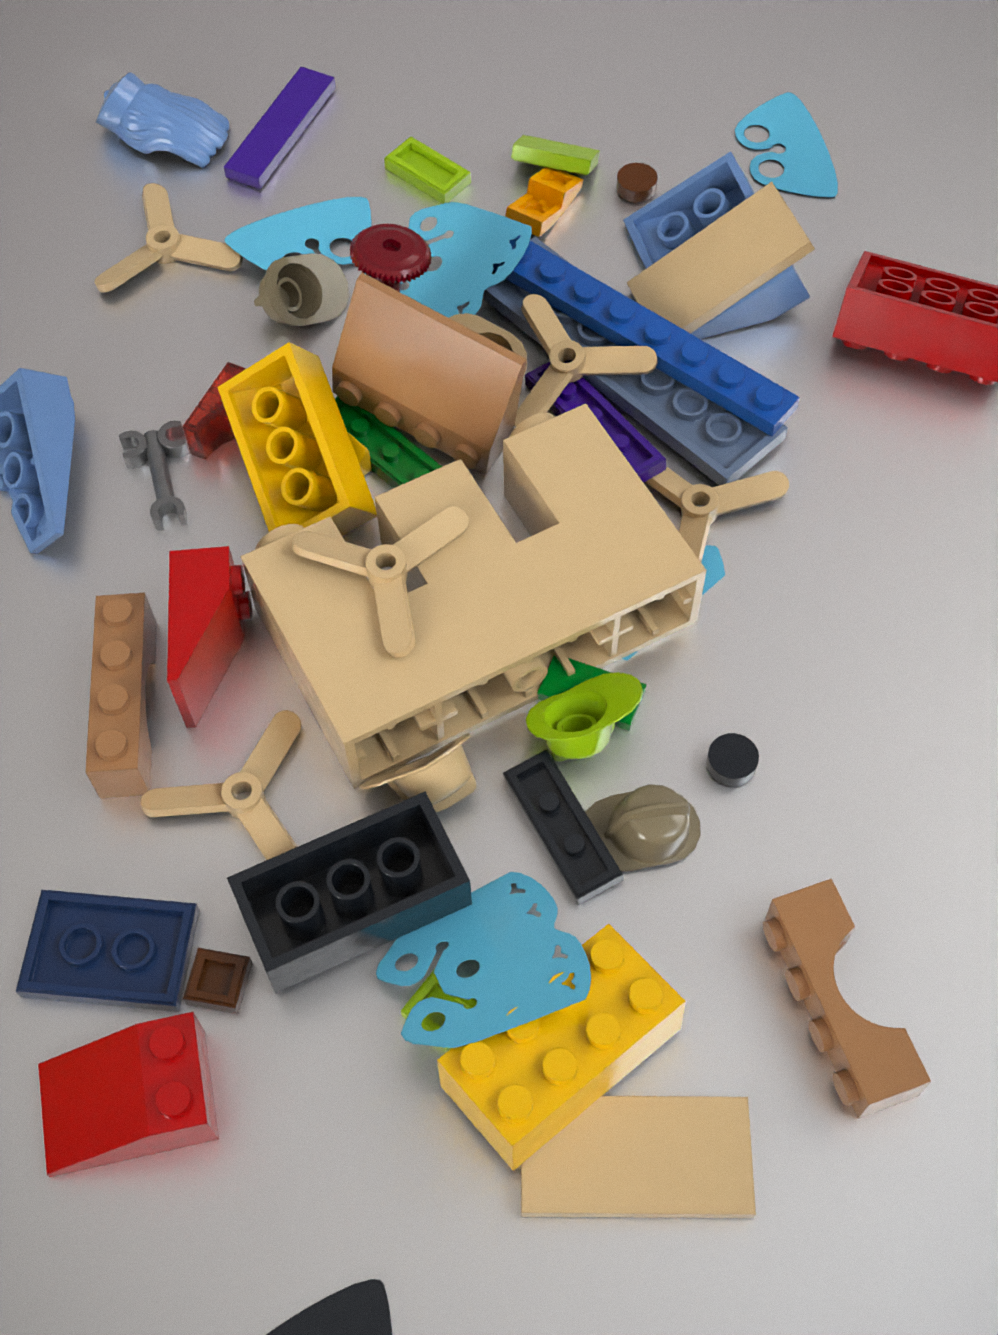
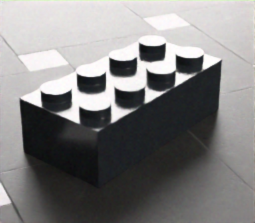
(351, 891)

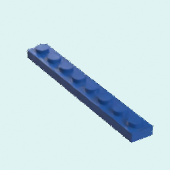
(677, 351)

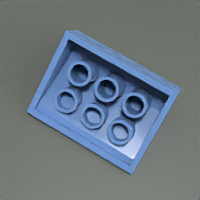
(691, 208)

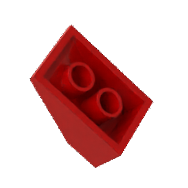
(203, 625)
(128, 1096)

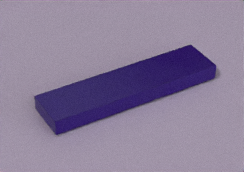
(279, 127)
(634, 446)

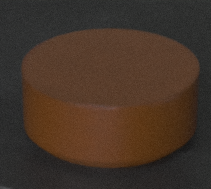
(636, 182)

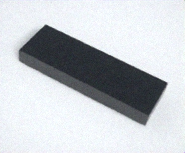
(563, 827)

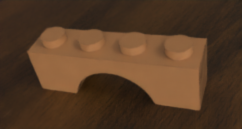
(117, 723)
(871, 1061)

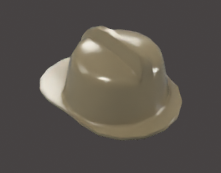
(303, 290)
(646, 827)

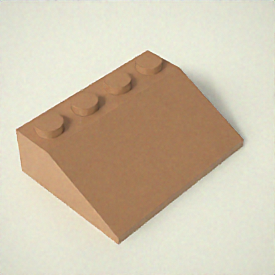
(427, 375)

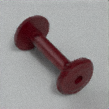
(390, 254)

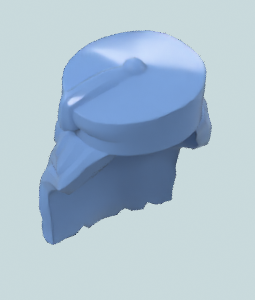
(162, 120)

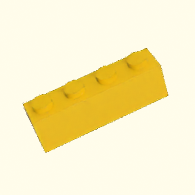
(296, 443)

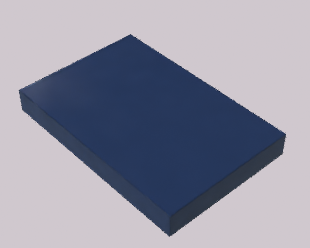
(108, 950)

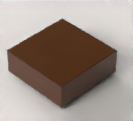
(218, 980)

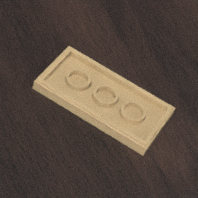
(723, 261)
(646, 1161)

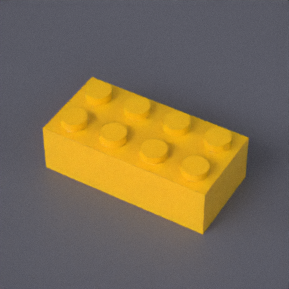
(550, 1070)

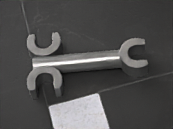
(154, 448)

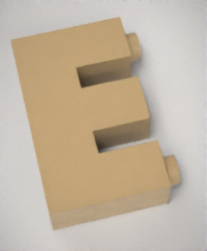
(485, 611)

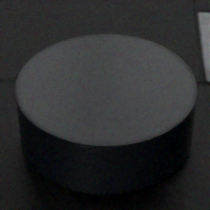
(732, 759)

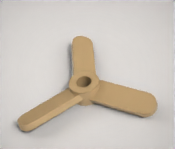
(166, 245)
(586, 360)
(715, 500)
(388, 584)
(221, 797)

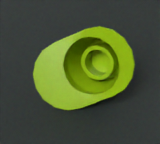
(582, 718)

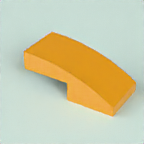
(546, 199)

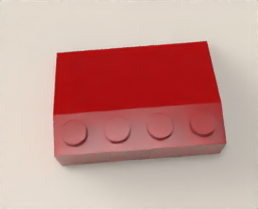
(922, 316)

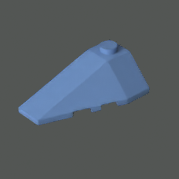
(36, 453)

